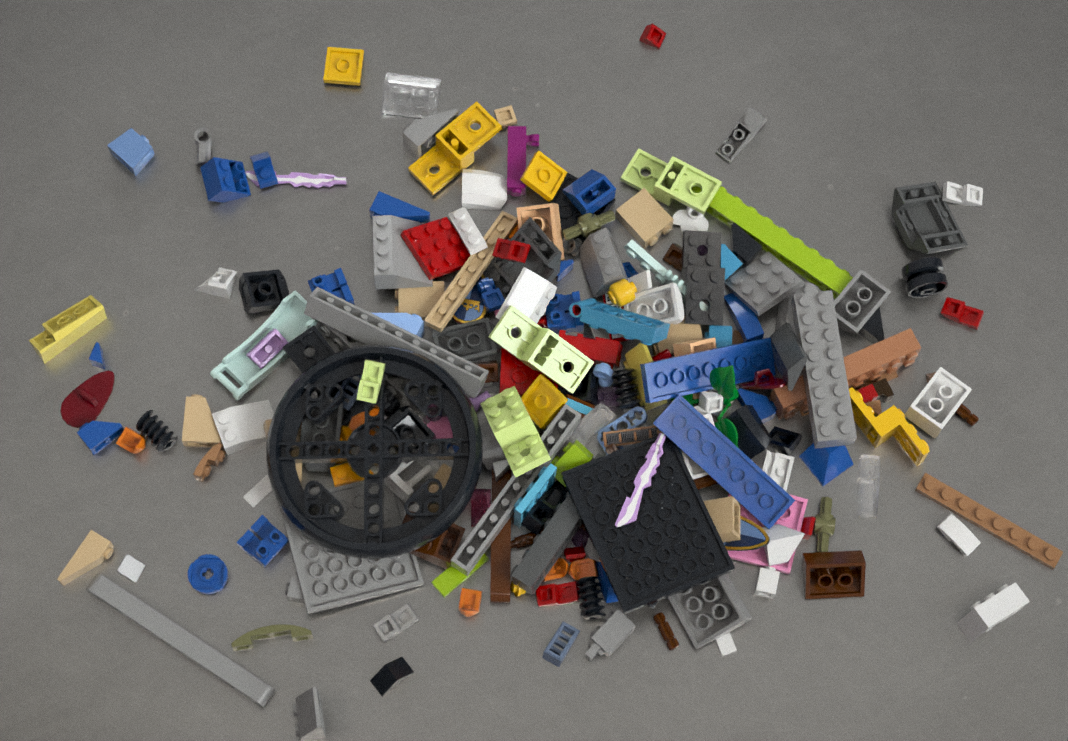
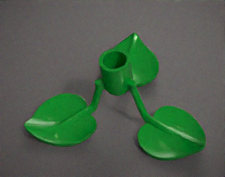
(723, 381)

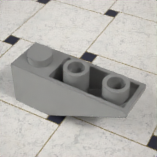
(741, 134)

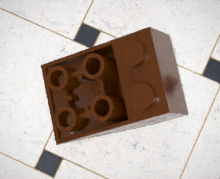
(442, 548)

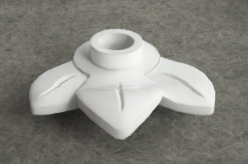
(688, 222)

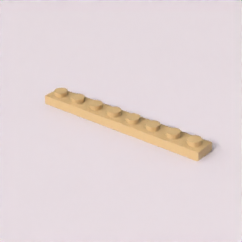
(469, 274)

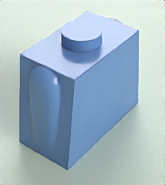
(132, 150)

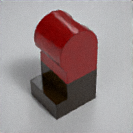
(876, 391)

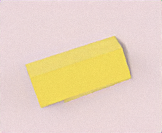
(68, 327)

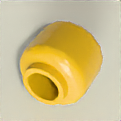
(622, 292)

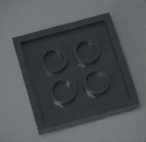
(568, 212)

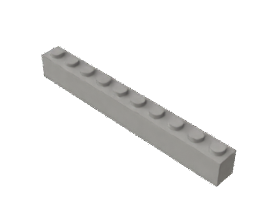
(376, 331)
(503, 505)

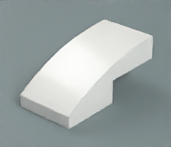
(963, 195)
(959, 534)

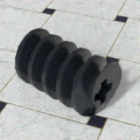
(625, 390)
(154, 433)
(589, 597)

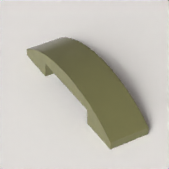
(246, 640)

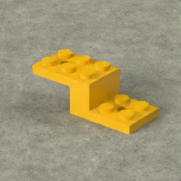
(454, 148)
(886, 425)

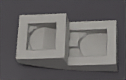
(396, 623)

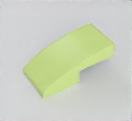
(371, 381)

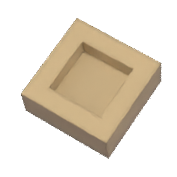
(505, 116)

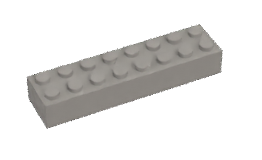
(824, 370)

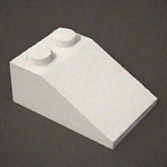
(937, 402)
(243, 425)

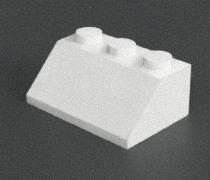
(529, 296)

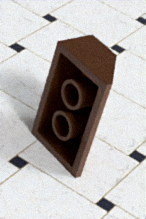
(833, 574)

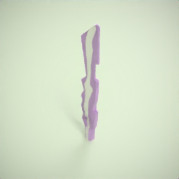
(308, 180)
(643, 480)

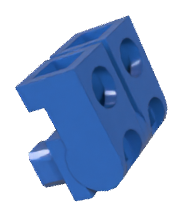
(333, 283)
(558, 314)
(263, 550)

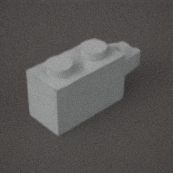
(609, 635)

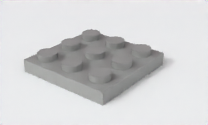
(763, 283)

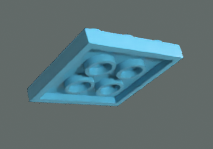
(534, 492)

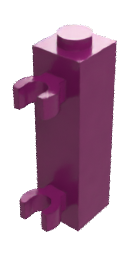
(517, 158)

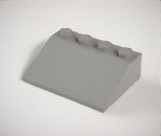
(393, 260)
(710, 610)

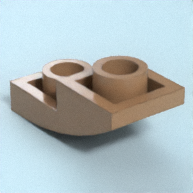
(212, 457)

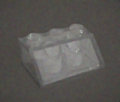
(410, 96)

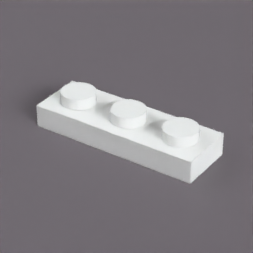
(467, 230)

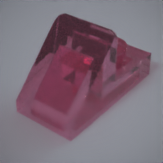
(479, 504)

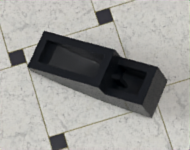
(545, 508)

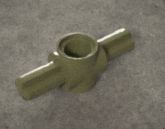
(588, 224)
(824, 524)

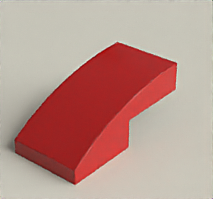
(511, 250)
(962, 314)
(557, 594)

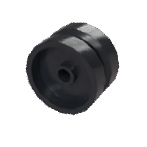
(924, 277)

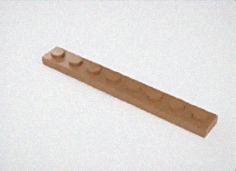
(989, 521)

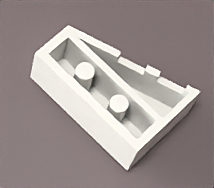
(992, 611)

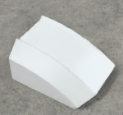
(483, 190)

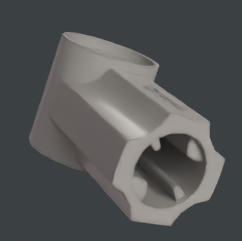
(202, 148)

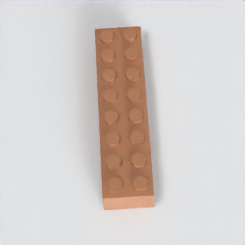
(859, 366)

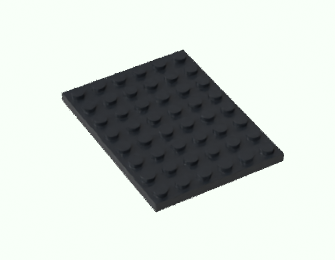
(669, 543)

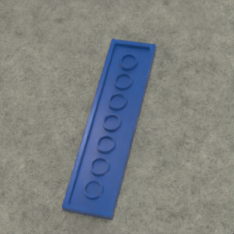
(691, 372)
(723, 461)

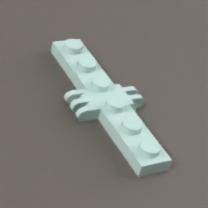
(661, 274)

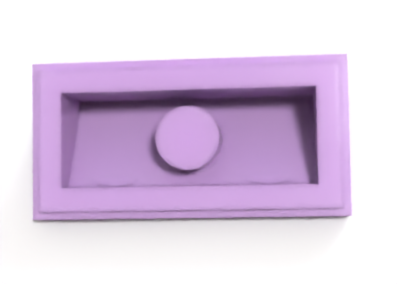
(267, 348)

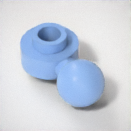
(604, 374)

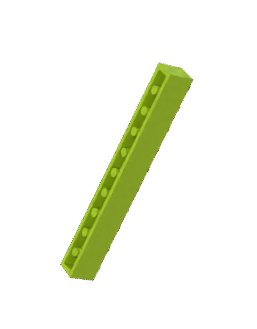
(776, 240)

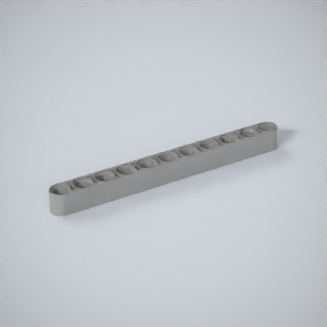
(180, 640)

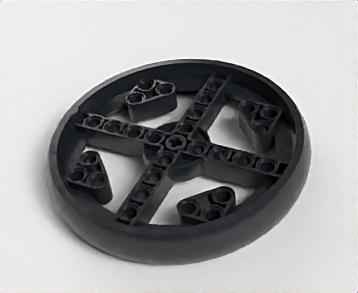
(424, 524)

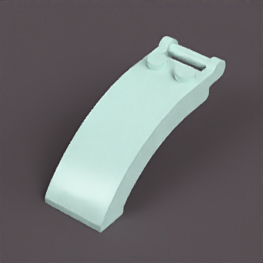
(289, 321)

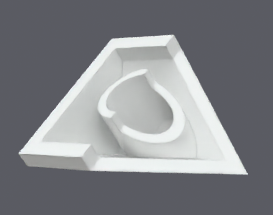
(219, 284)
(782, 543)

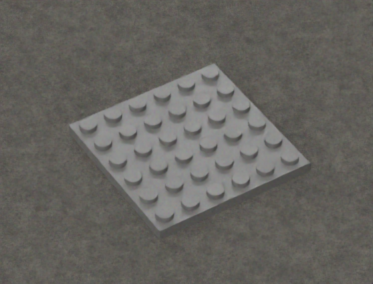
(346, 578)

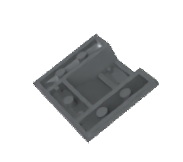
(925, 219)
(542, 259)

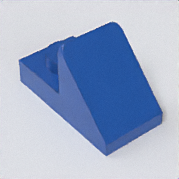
(264, 169)

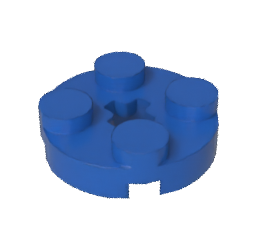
(201, 565)

